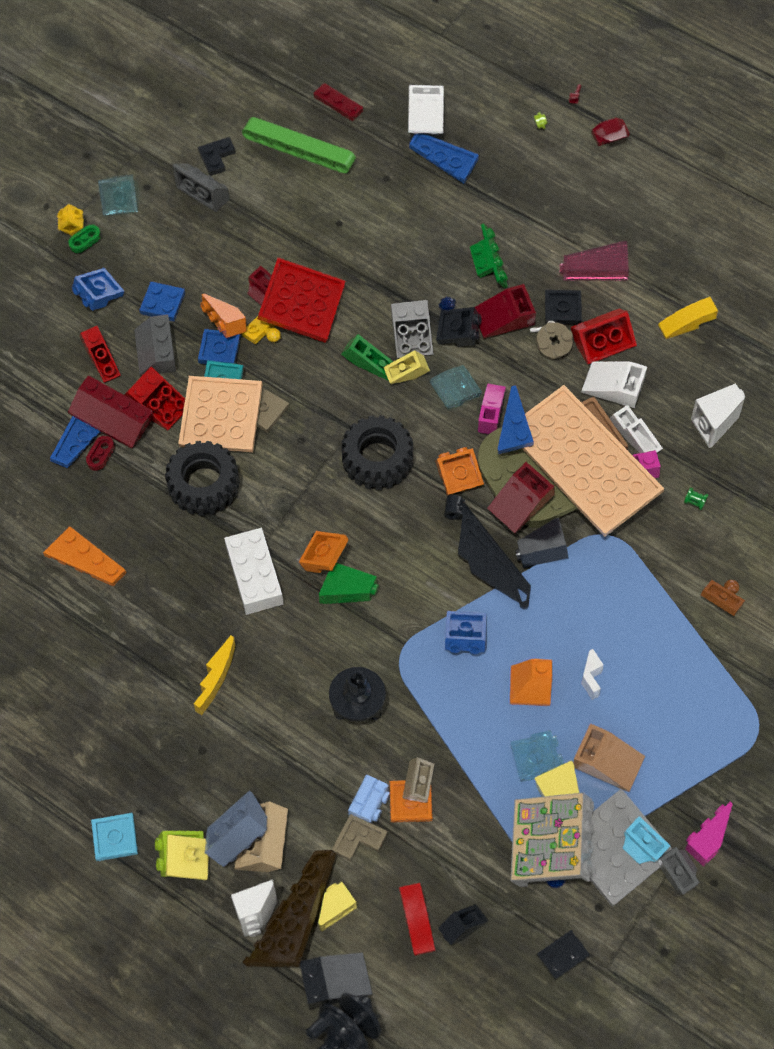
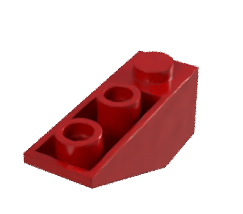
(99, 354)

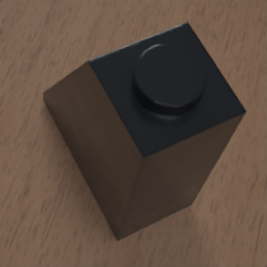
(542, 545)

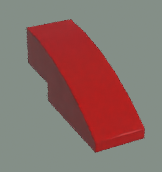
(417, 919)

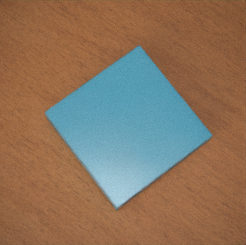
(114, 837)

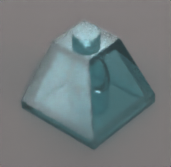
(118, 194)

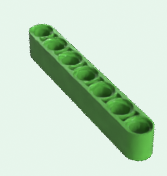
(298, 145)

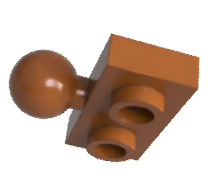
(725, 596)

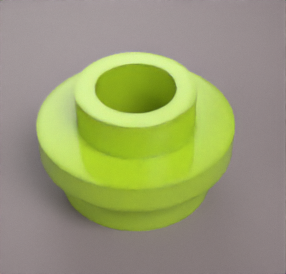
(540, 120)

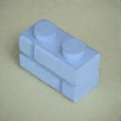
(369, 799)

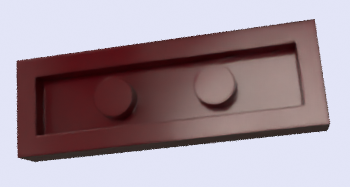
(338, 102)

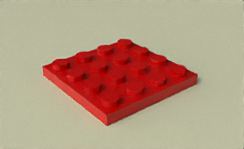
(301, 300)

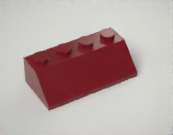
(110, 412)

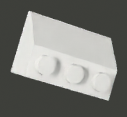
(255, 907)

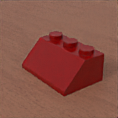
(604, 335)

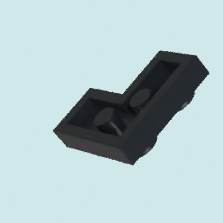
(213, 152)

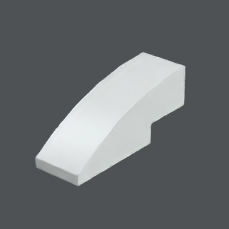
(635, 431)

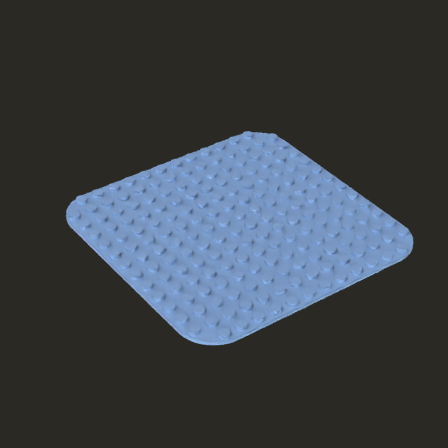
(656, 683)

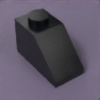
(462, 924)

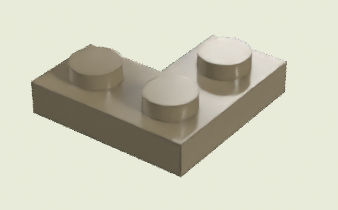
(356, 832)

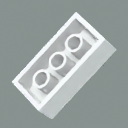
(253, 571)

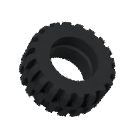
(377, 431)
(198, 457)

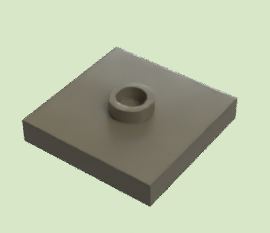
(270, 410)

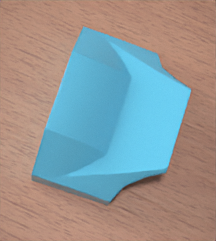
(643, 842)

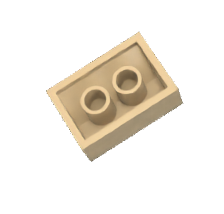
(266, 851)

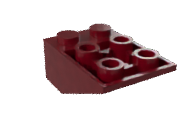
(506, 312)
(521, 497)

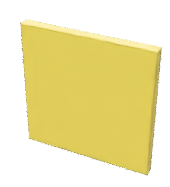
(186, 857)

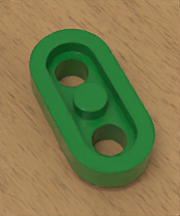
(83, 238)

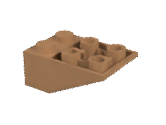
(608, 758)

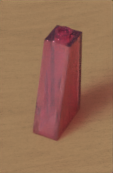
(597, 264)

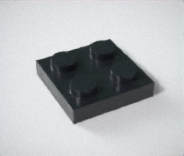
(563, 306)

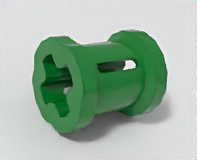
(696, 498)

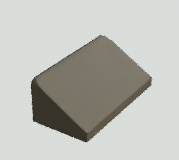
(418, 780)

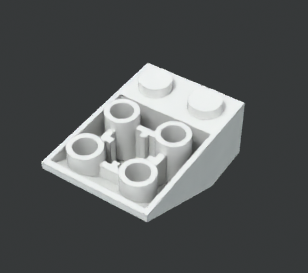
(425, 109)
(615, 381)

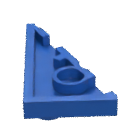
(515, 428)

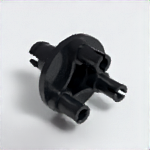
(357, 703)

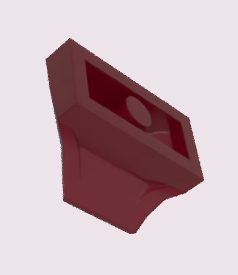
(610, 131)
(258, 284)

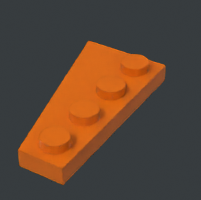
(85, 557)

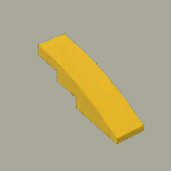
(217, 670)

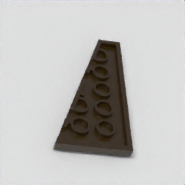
(293, 919)

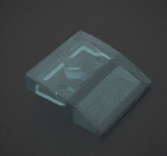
(455, 386)

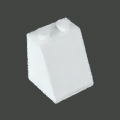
(717, 413)

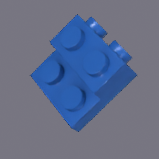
(96, 288)
(465, 632)

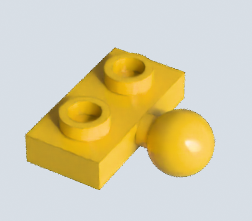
(258, 329)

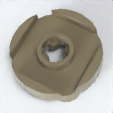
(553, 330)

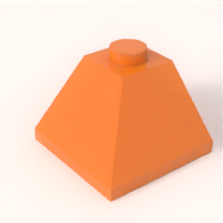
(531, 682)

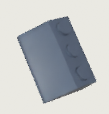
(235, 830)

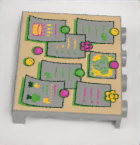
(552, 838)

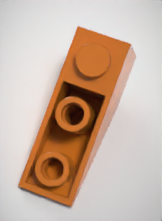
(225, 316)

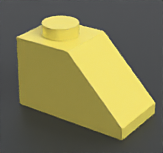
(407, 368)
(335, 905)

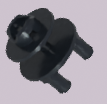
(346, 1027)

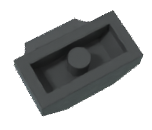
(679, 870)

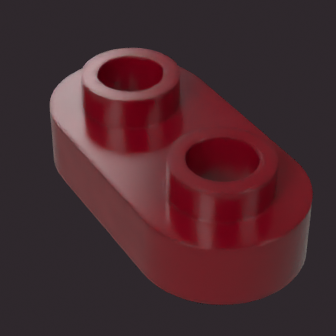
(98, 454)

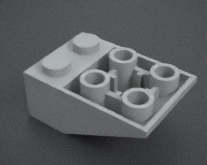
(411, 328)

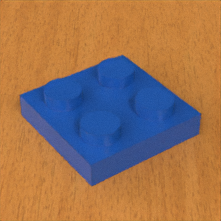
(162, 300)
(218, 347)

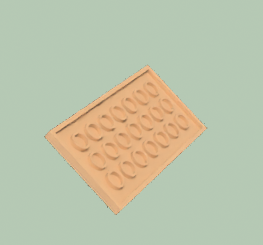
(588, 462)

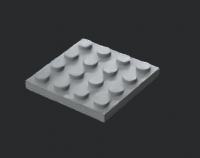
(612, 867)

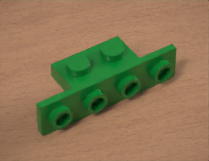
(487, 258)

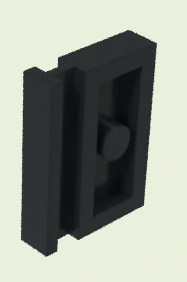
(563, 955)

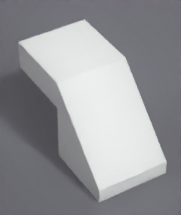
(593, 668)

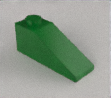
(366, 356)

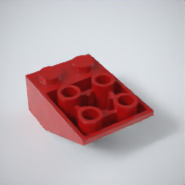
(159, 396)

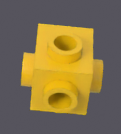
(70, 219)

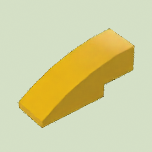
(688, 318)

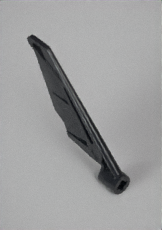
(484, 555)

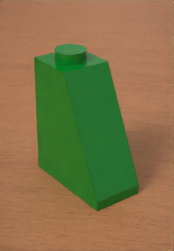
(347, 586)

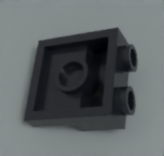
(458, 326)

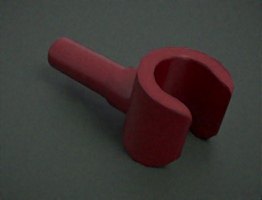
(574, 97)

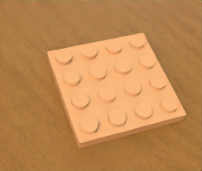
(221, 412)

